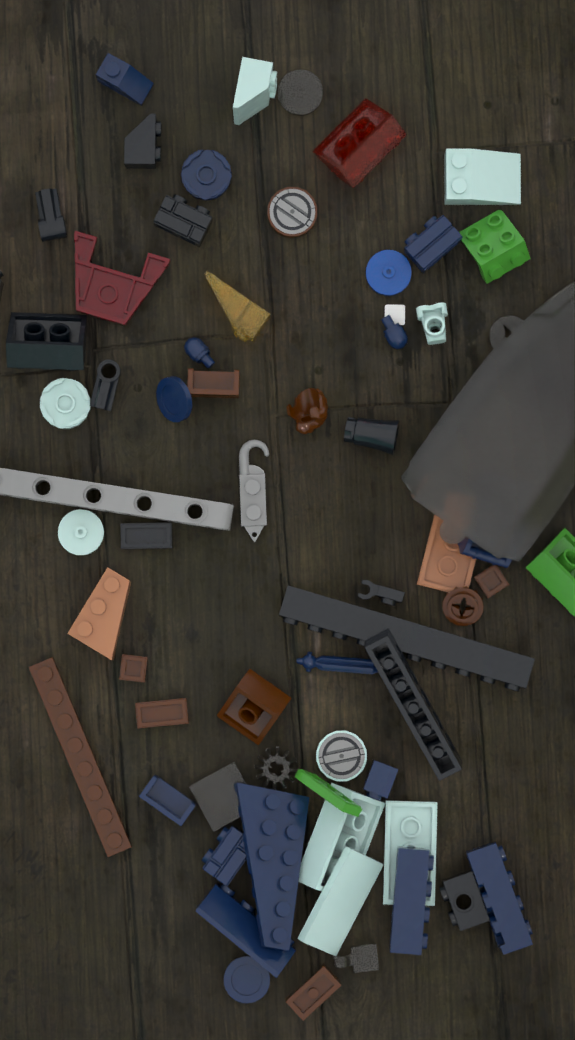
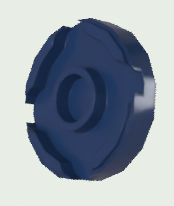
(206, 174)

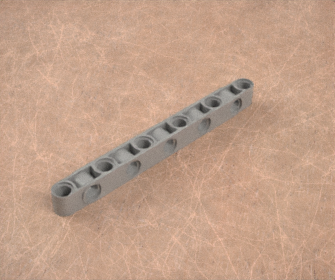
(115, 499)

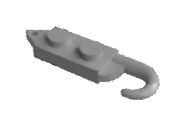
(252, 490)

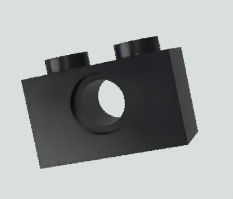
(472, 914)

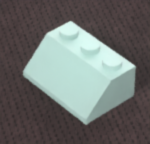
(254, 88)

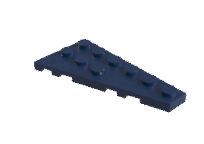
(273, 848)

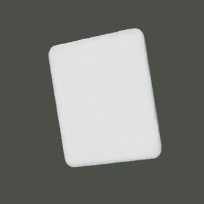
(396, 312)

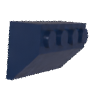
(240, 926)

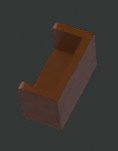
(213, 384)
(313, 992)

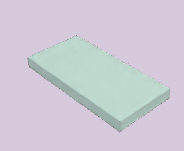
(412, 826)
(340, 901)

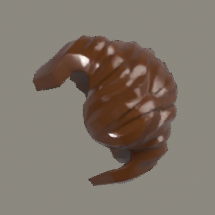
(309, 410)

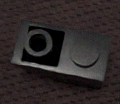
(141, 147)

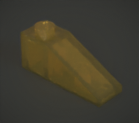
(242, 313)

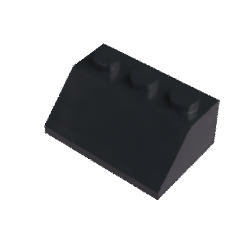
(46, 341)

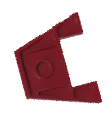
(108, 292)

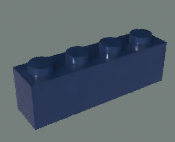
(410, 900)

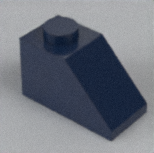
(124, 79)

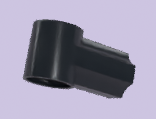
(51, 221)
(105, 388)

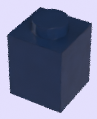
(379, 780)

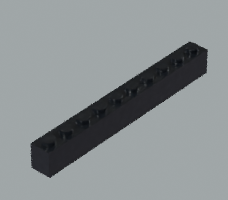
(412, 638)

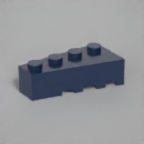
(499, 898)

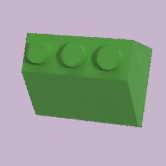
(556, 569)

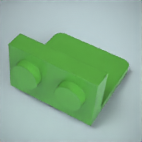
(495, 245)

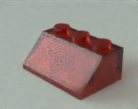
(360, 142)

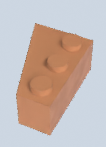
(102, 615)

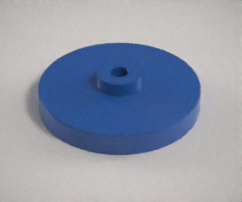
(388, 272)

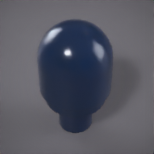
(394, 333)
(198, 352)

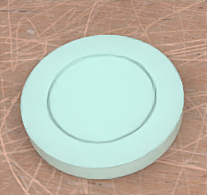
(81, 532)

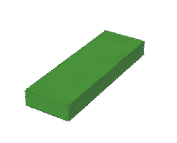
(328, 792)

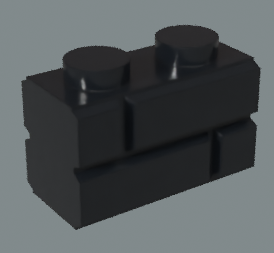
(183, 220)

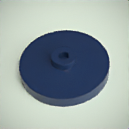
(174, 399)
(246, 980)

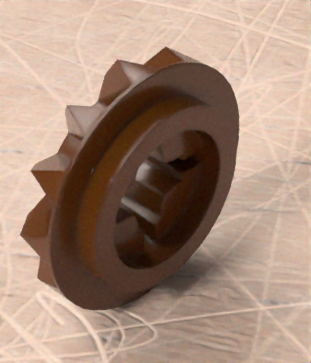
(453, 611)

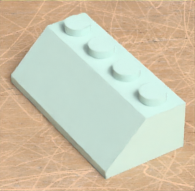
(334, 832)

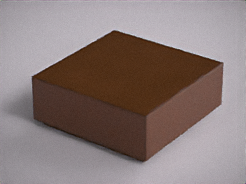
(491, 581)
(133, 668)

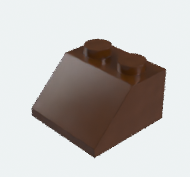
(254, 706)

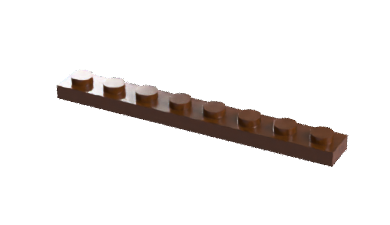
(80, 757)

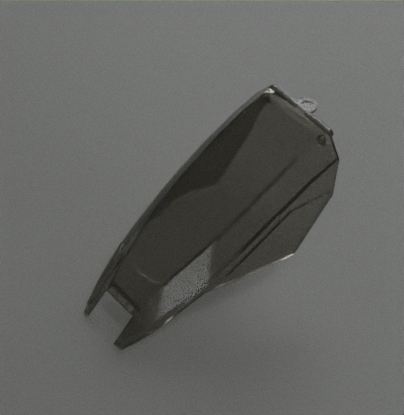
(507, 439)

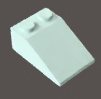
(482, 177)

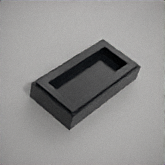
(146, 535)

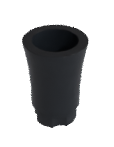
(372, 433)

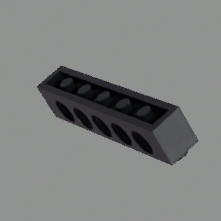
(413, 704)

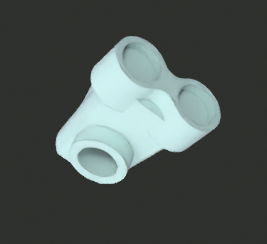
(433, 318)

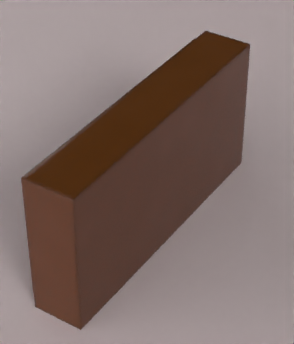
(161, 713)

